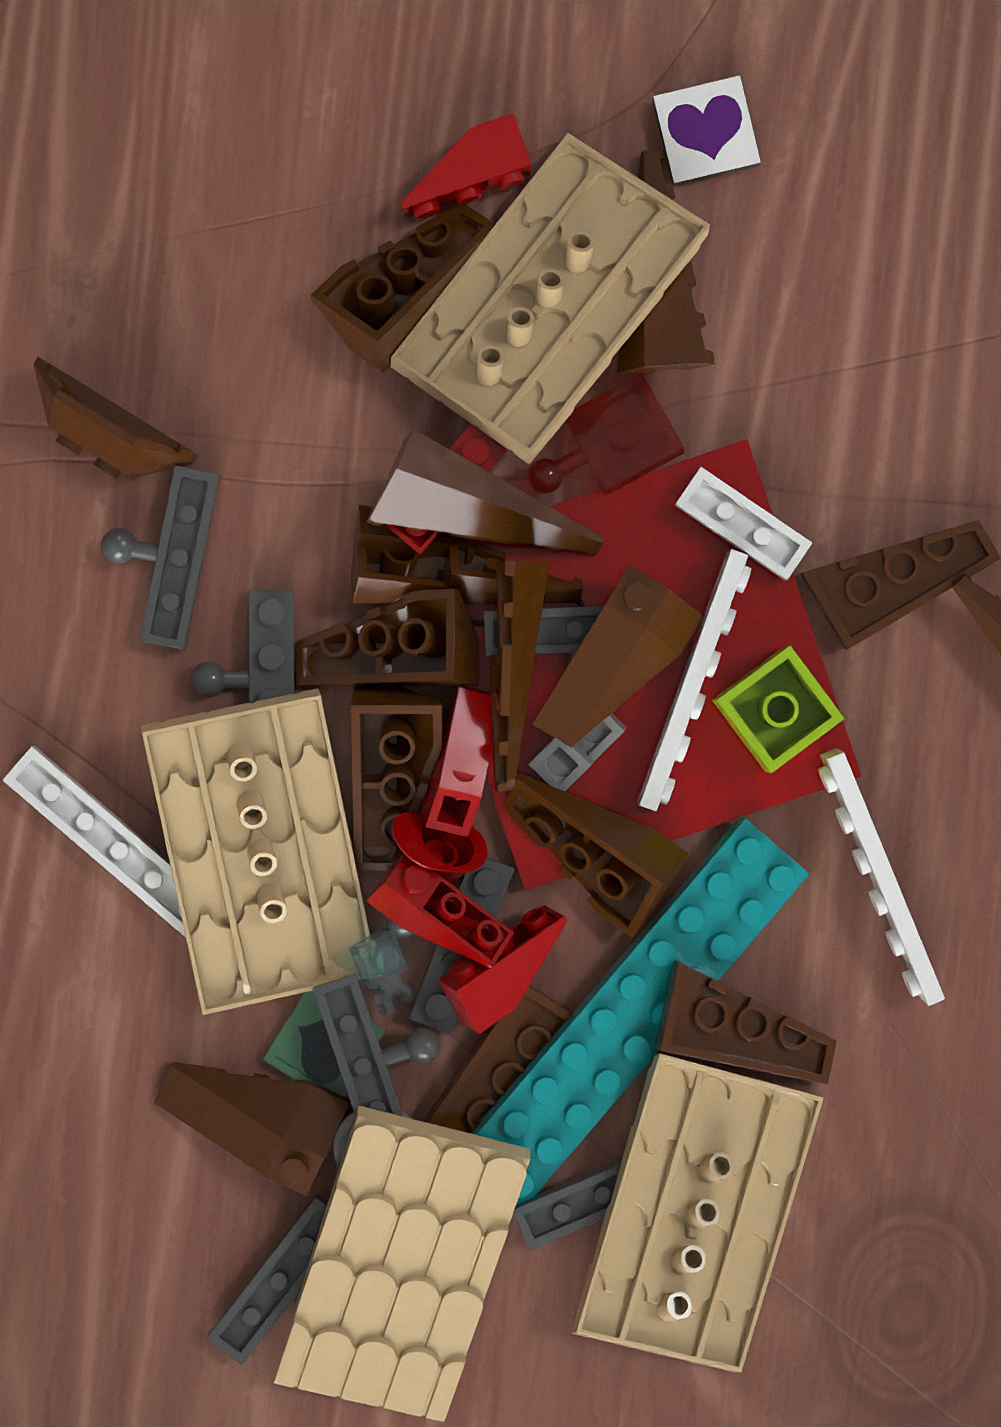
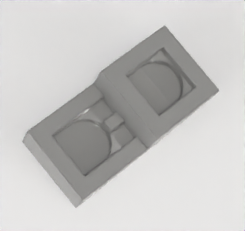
(564, 765)

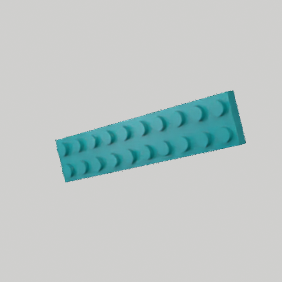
(620, 1019)

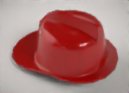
(439, 850)

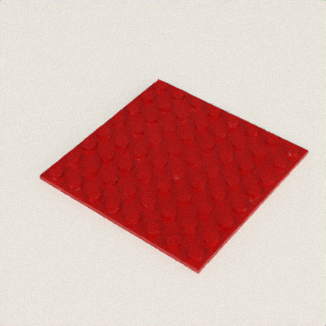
(718, 773)

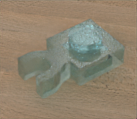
(379, 966)

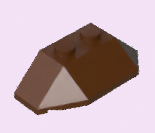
(104, 428)

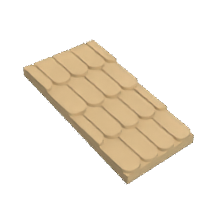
(549, 297)
(257, 848)
(697, 1214)
(402, 1264)

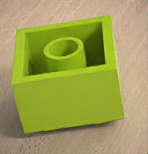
(778, 709)

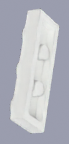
(743, 524)

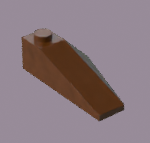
(406, 643)
(625, 648)

